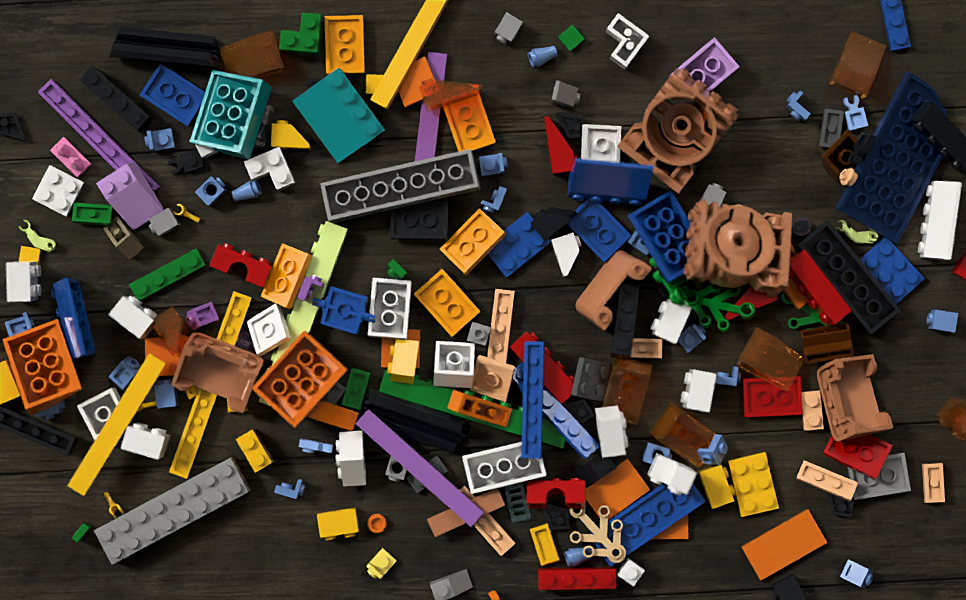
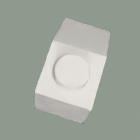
(566, 251)

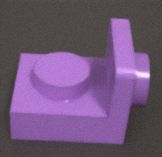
(306, 289)
(201, 316)

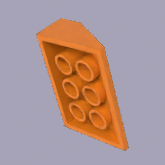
(42, 366)
(299, 378)

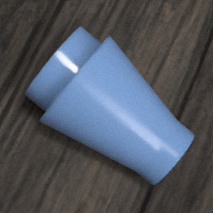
(541, 55)
(247, 191)
(575, 556)

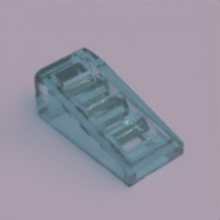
(516, 486)

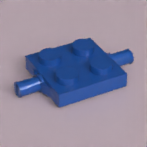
(344, 310)

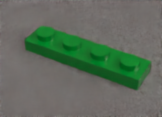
(167, 274)

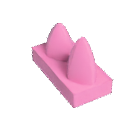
(70, 157)

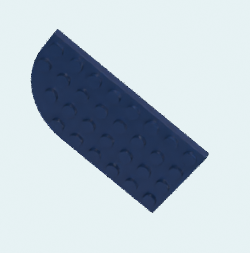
(896, 167)

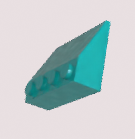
(231, 114)
(338, 115)

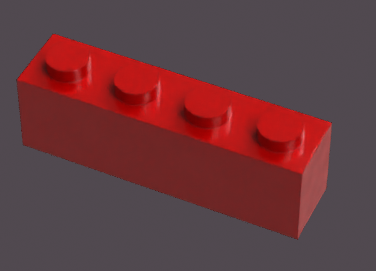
(817, 289)
(554, 378)
(576, 578)

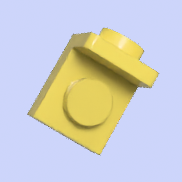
(380, 564)

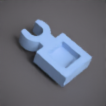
(856, 116)
(310, 446)

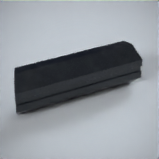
(166, 47)
(417, 421)

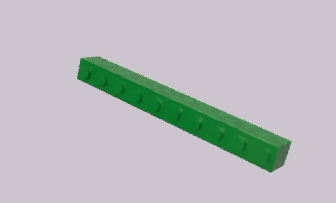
(438, 398)

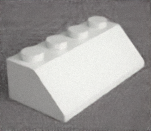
(940, 220)
(500, 467)

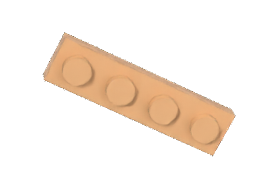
(500, 325)
(491, 529)

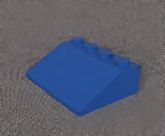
(609, 181)
(664, 233)
(73, 317)

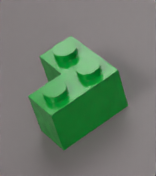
(305, 41)

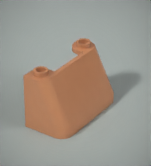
(605, 283)
(218, 369)
(851, 398)

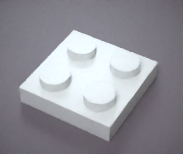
(601, 142)
(58, 190)
(268, 329)

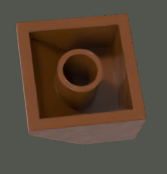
(837, 156)

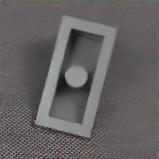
(565, 95)
(451, 585)

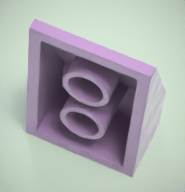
(710, 65)
(130, 195)

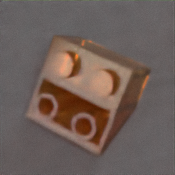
(172, 328)

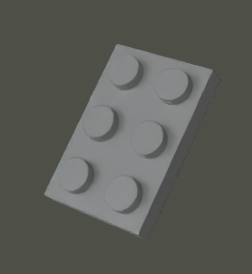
(890, 480)

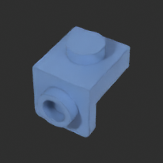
(797, 111)
(19, 325)
(49, 413)
(715, 452)

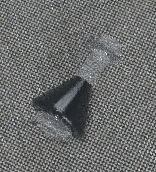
(263, 136)

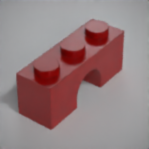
(225, 258)
(540, 491)

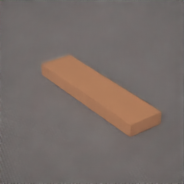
(449, 519)

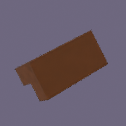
(827, 343)

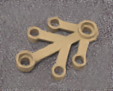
(600, 536)

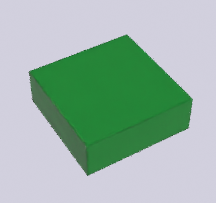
(571, 38)
(82, 531)

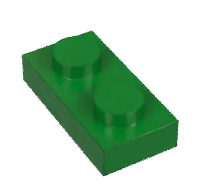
(92, 214)
(395, 271)
(356, 388)

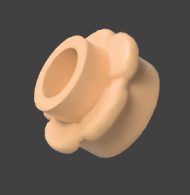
(848, 177)

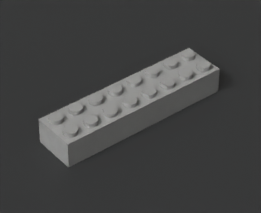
(400, 186)
(172, 510)

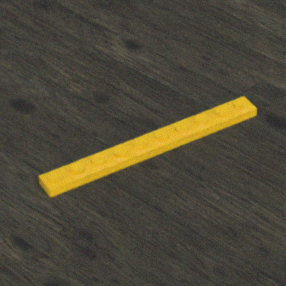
(204, 399)

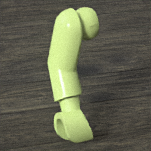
(857, 237)
(38, 242)

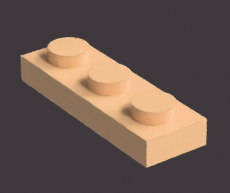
(827, 480)

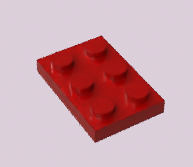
(766, 399)
(861, 454)

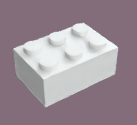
(392, 308)

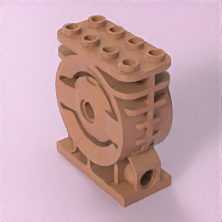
(660, 151)
(755, 233)

